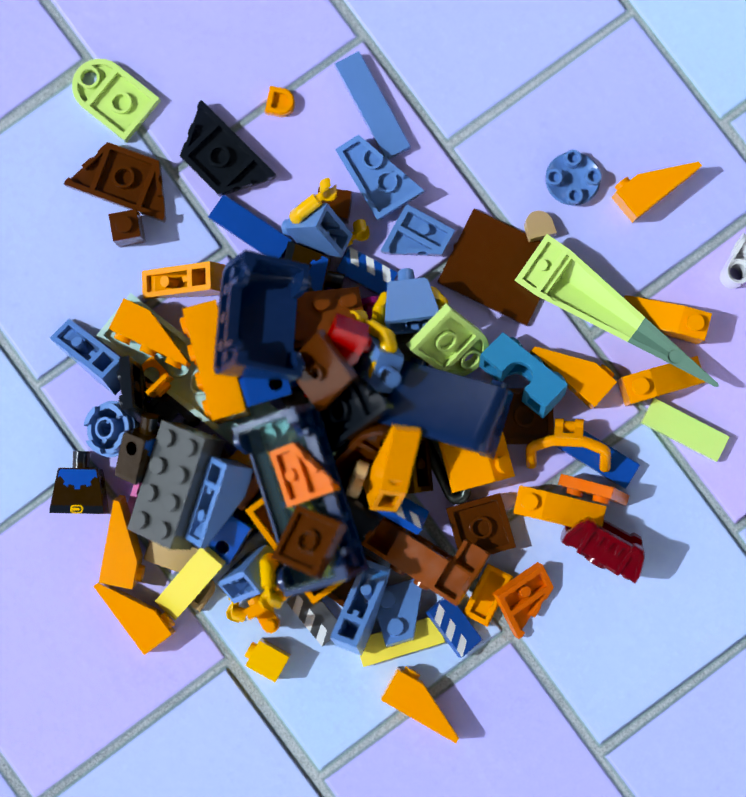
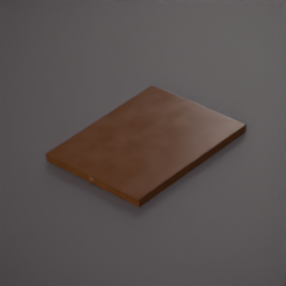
(487, 264)

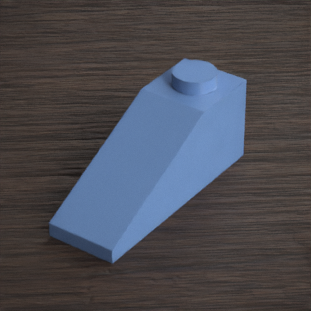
(89, 354)
(218, 497)
(361, 609)

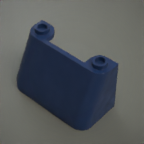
(259, 317)
(450, 407)

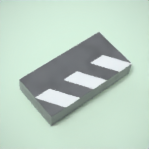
(315, 617)

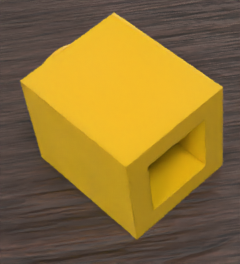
(266, 659)

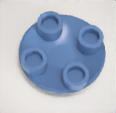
(573, 178)

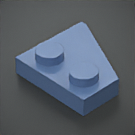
(417, 235)
(399, 612)

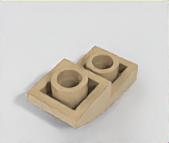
(168, 558)

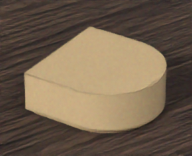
(538, 225)

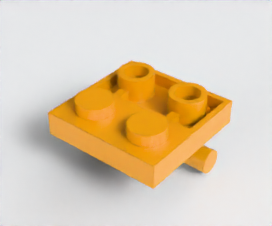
(268, 619)

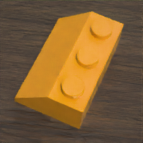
(471, 470)

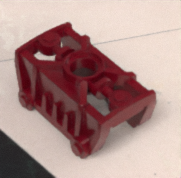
(607, 547)

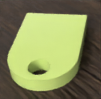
(114, 98)
(448, 341)

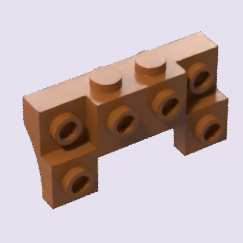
(426, 562)

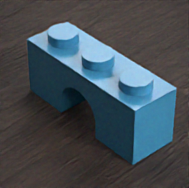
(508, 357)

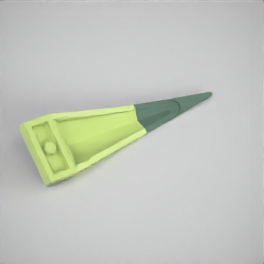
(572, 285)

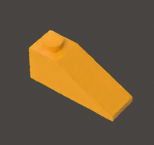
(649, 188)
(183, 281)
(674, 319)
(583, 377)
(655, 382)
(556, 507)
(122, 550)
(142, 621)
(413, 698)

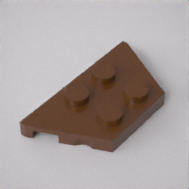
(123, 180)

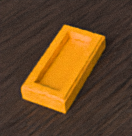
(482, 602)

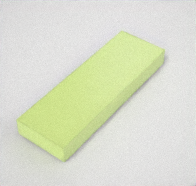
(685, 429)

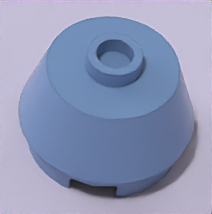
(106, 428)

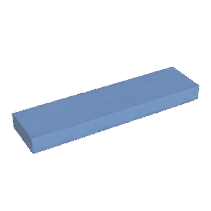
(372, 105)

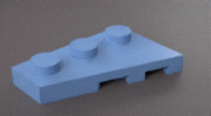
(377, 178)

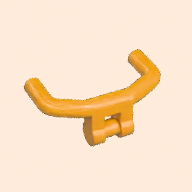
(568, 440)

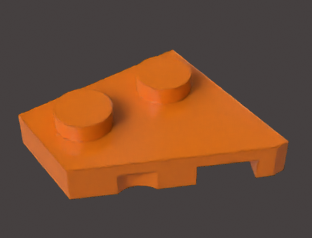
(300, 475)
(600, 492)
(523, 597)

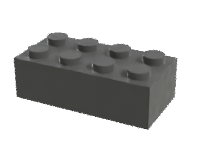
(172, 484)

